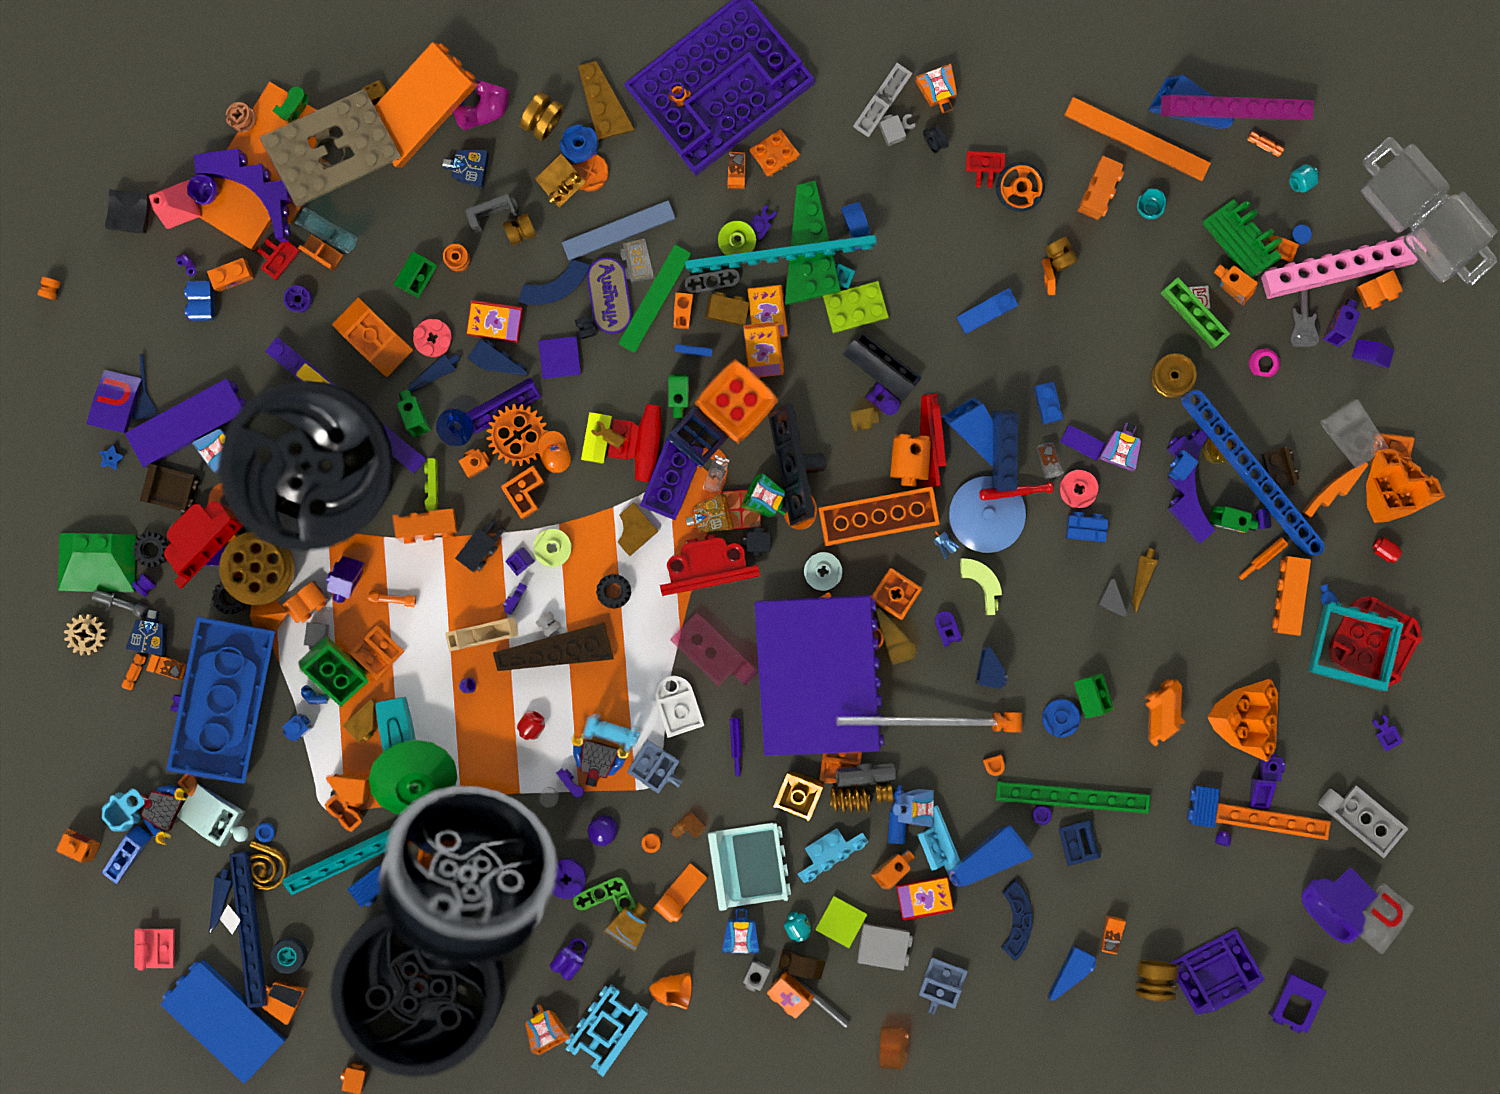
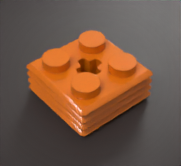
(908, 590)

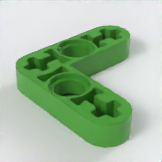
(616, 895)

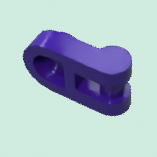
(888, 405)
(943, 622)
(566, 777)

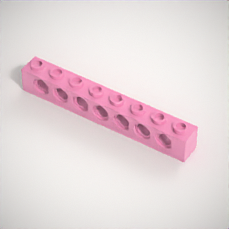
(1276, 287)

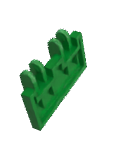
(1243, 242)

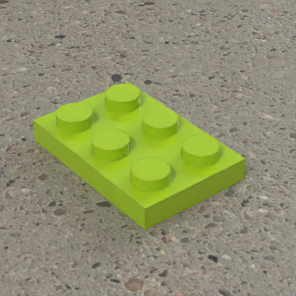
(855, 307)

